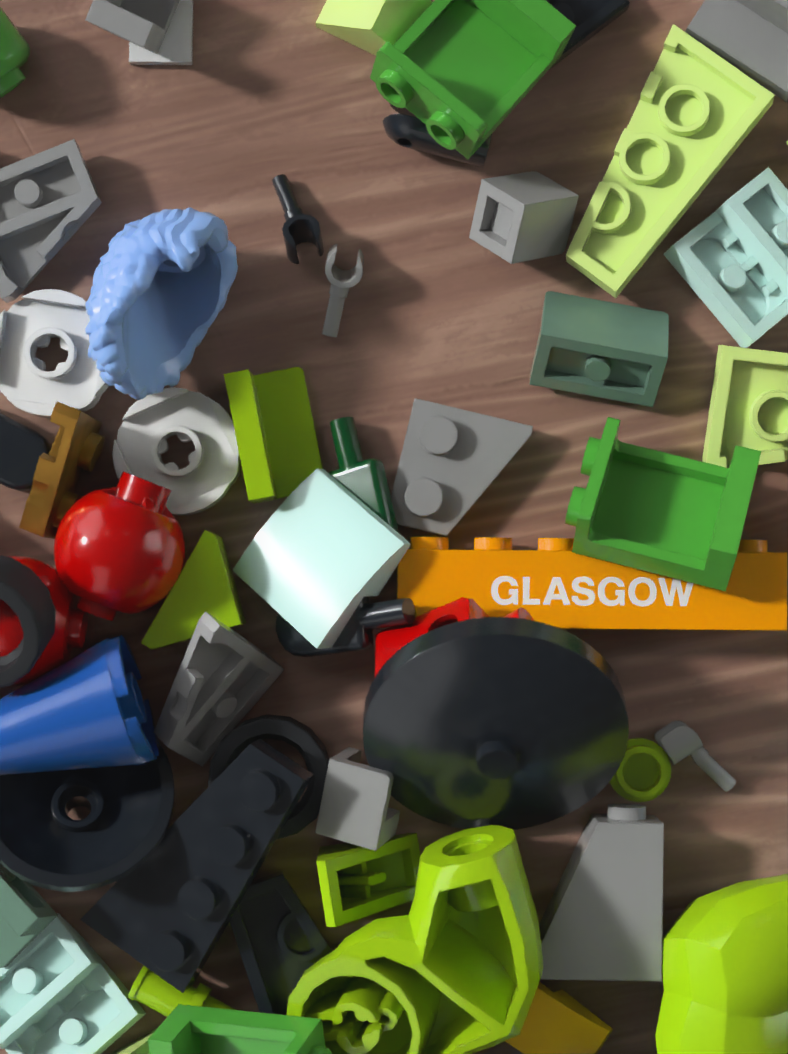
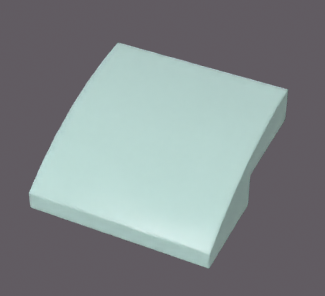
(741, 259)
(321, 557)
(62, 997)

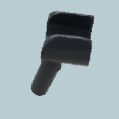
(298, 226)

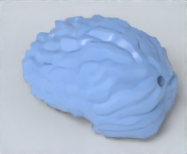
(158, 297)

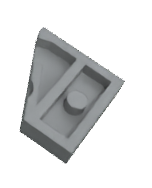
(40, 210)
(449, 463)
(213, 689)

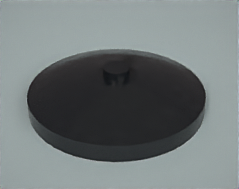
(496, 723)

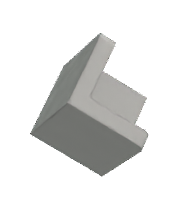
(134, 20)
(523, 216)
(357, 802)

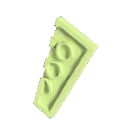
(676, 142)
(748, 405)

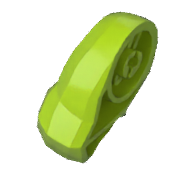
(447, 973)
(727, 973)

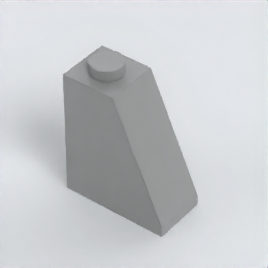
(609, 902)

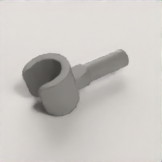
(340, 283)
(681, 741)

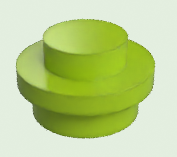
(642, 772)

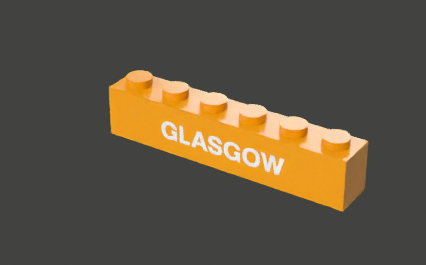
(591, 592)

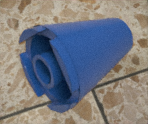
(79, 715)

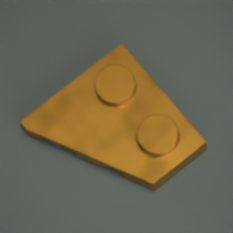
(57, 474)

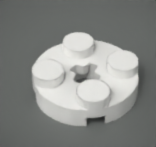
(31, 325)
(192, 417)

